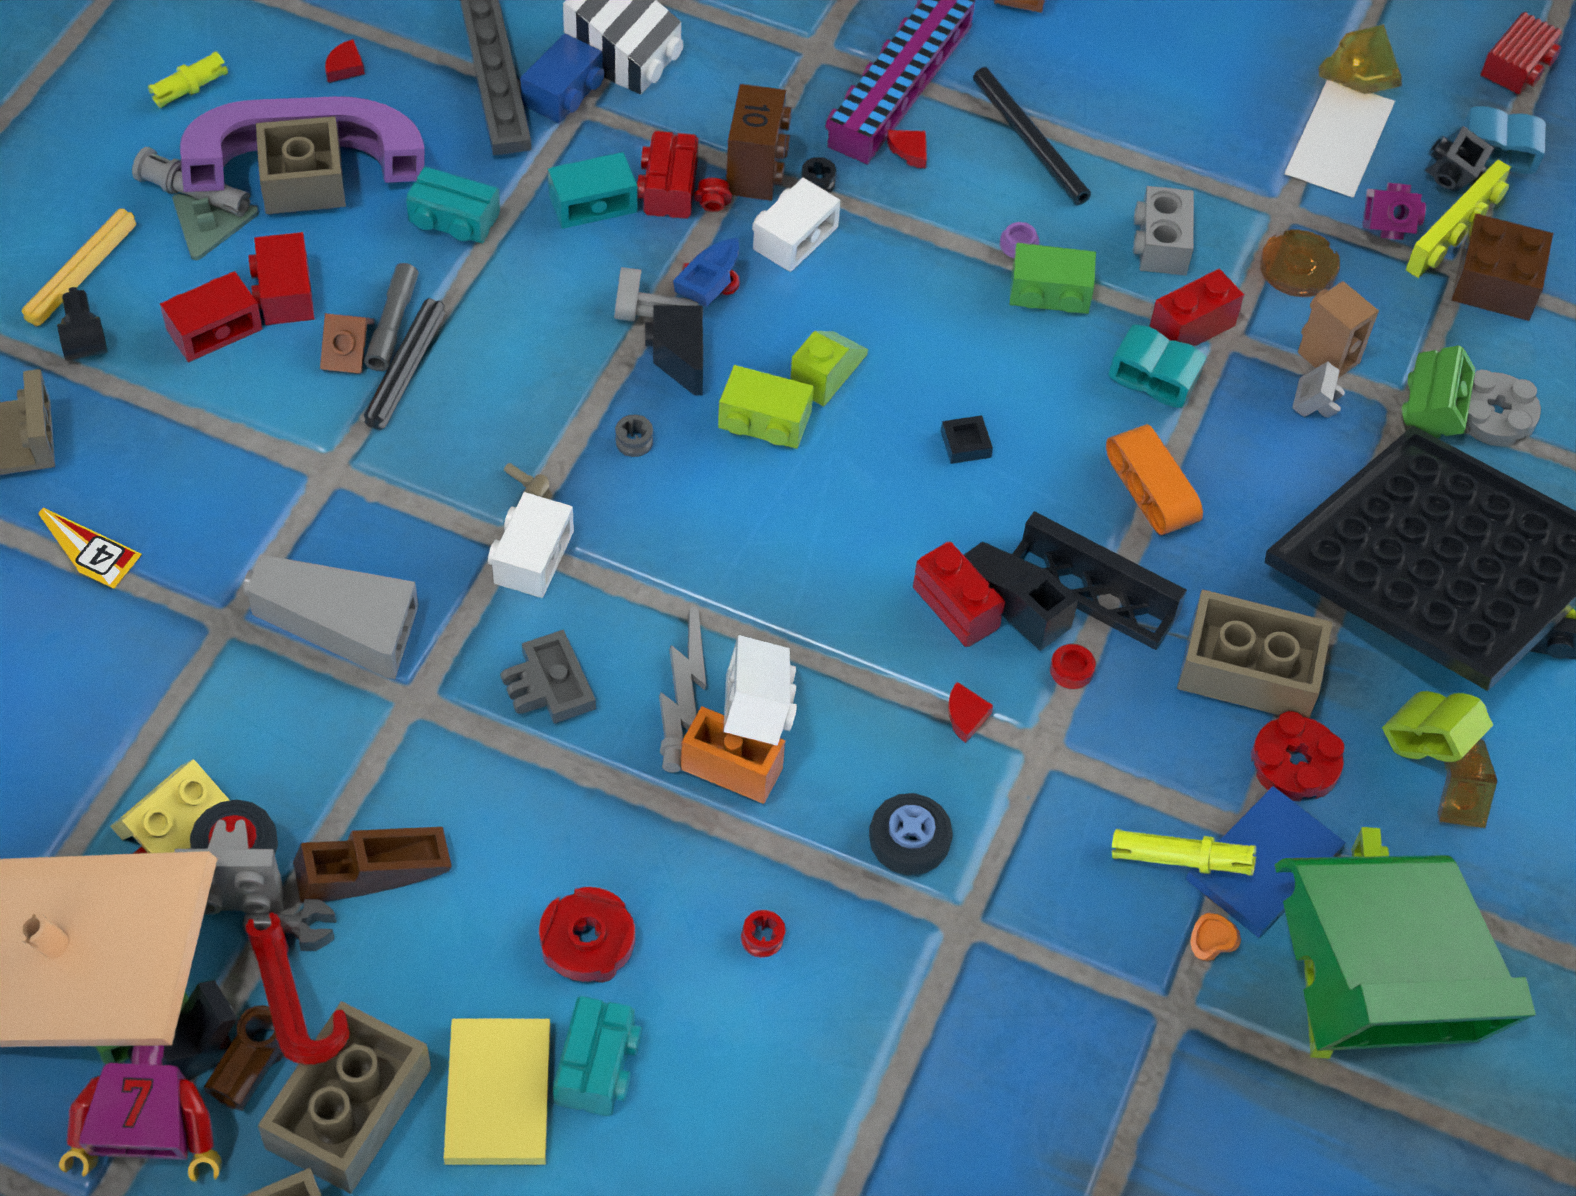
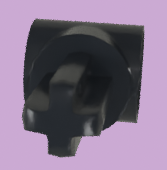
(80, 329)

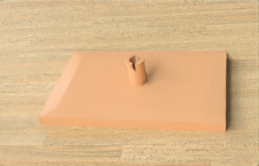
(98, 946)

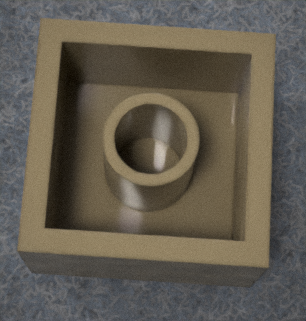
(300, 165)

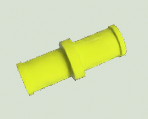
(187, 79)

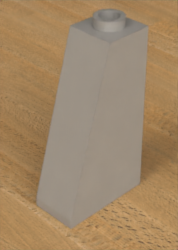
(336, 608)

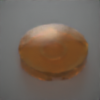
(1299, 263)

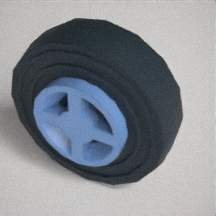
(910, 816)

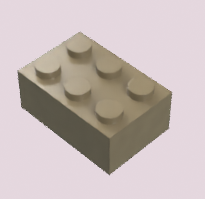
(1254, 655)
(346, 1107)

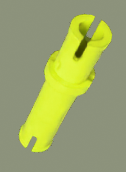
(1193, 853)

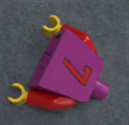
(140, 1114)

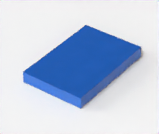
(1278, 831)

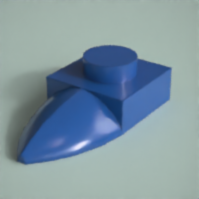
(708, 272)

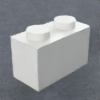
(796, 224)
(531, 544)

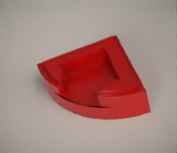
(344, 62)
(909, 145)
(967, 711)

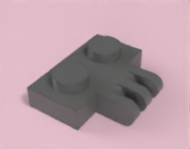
(549, 679)

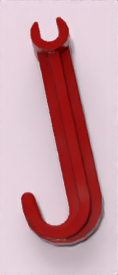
(271, 952)

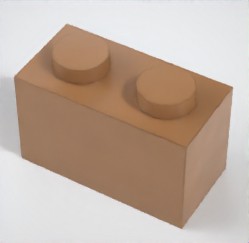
(1337, 328)

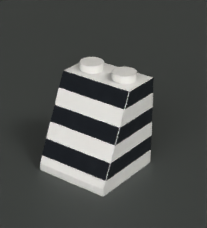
(633, 35)

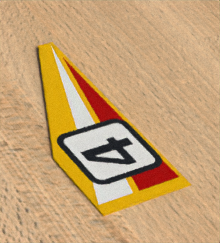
(90, 551)

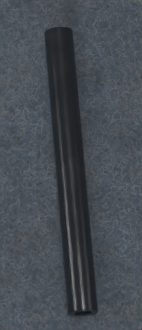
(1032, 136)

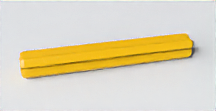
(79, 266)

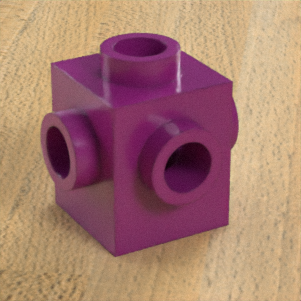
(1380, 208)

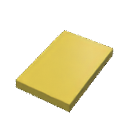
(497, 1092)

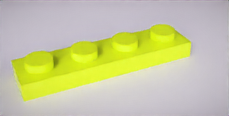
(1455, 222)

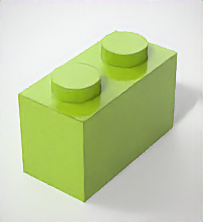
(765, 406)

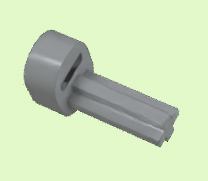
(632, 302)

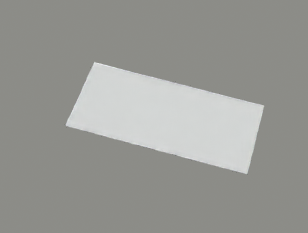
(1339, 138)

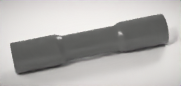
(385, 336)

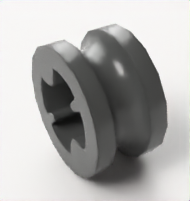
(637, 446)

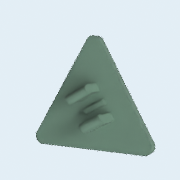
(207, 225)

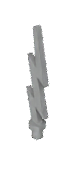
(684, 709)

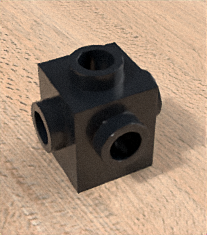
(1458, 159)

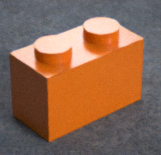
(730, 759)

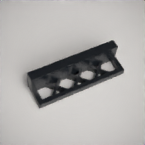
(1110, 573)

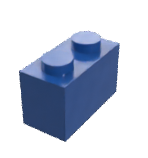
(562, 78)

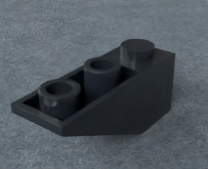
(1032, 596)

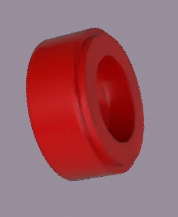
(1072, 666)

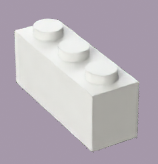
(759, 691)

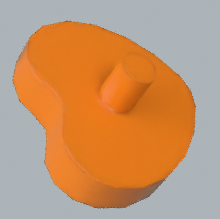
(1214, 935)

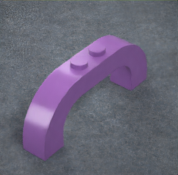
(360, 122)

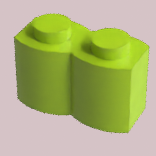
(1437, 726)

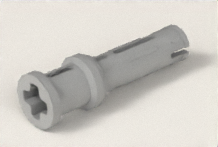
(168, 174)

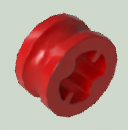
(763, 948)

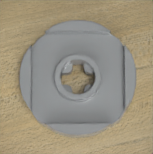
(1519, 404)

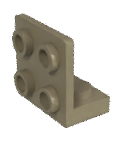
(27, 428)

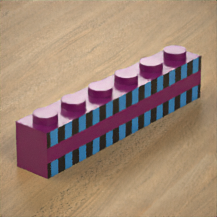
(897, 77)

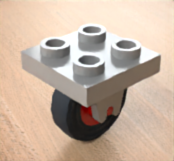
(245, 851)

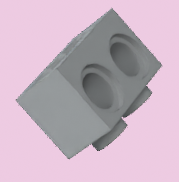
(1165, 230)

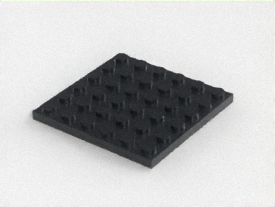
(1440, 556)

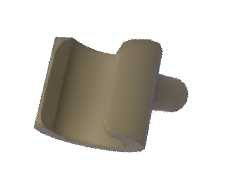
(536, 486)

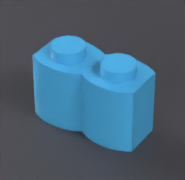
(1515, 137)

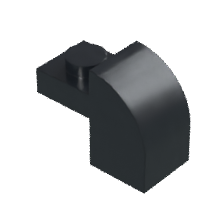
(200, 1032)

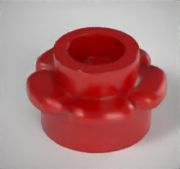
(713, 194)

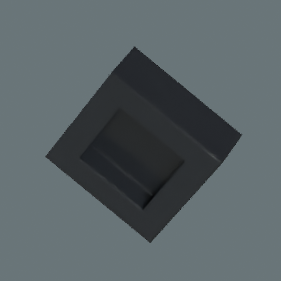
(966, 439)

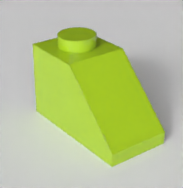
(826, 363)

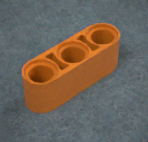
(1154, 479)

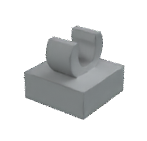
(1318, 391)

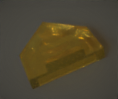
(1363, 62)

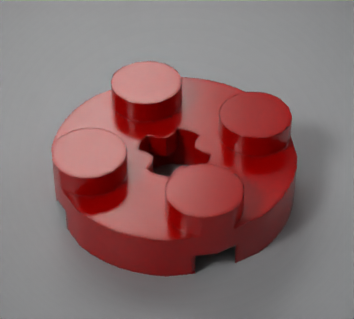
(1301, 735)
(590, 960)

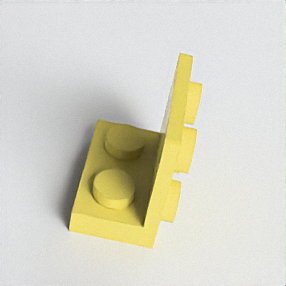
(168, 812)

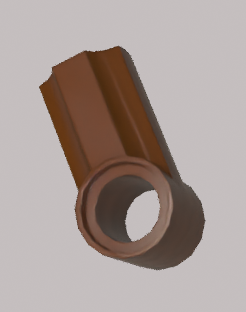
(245, 1060)

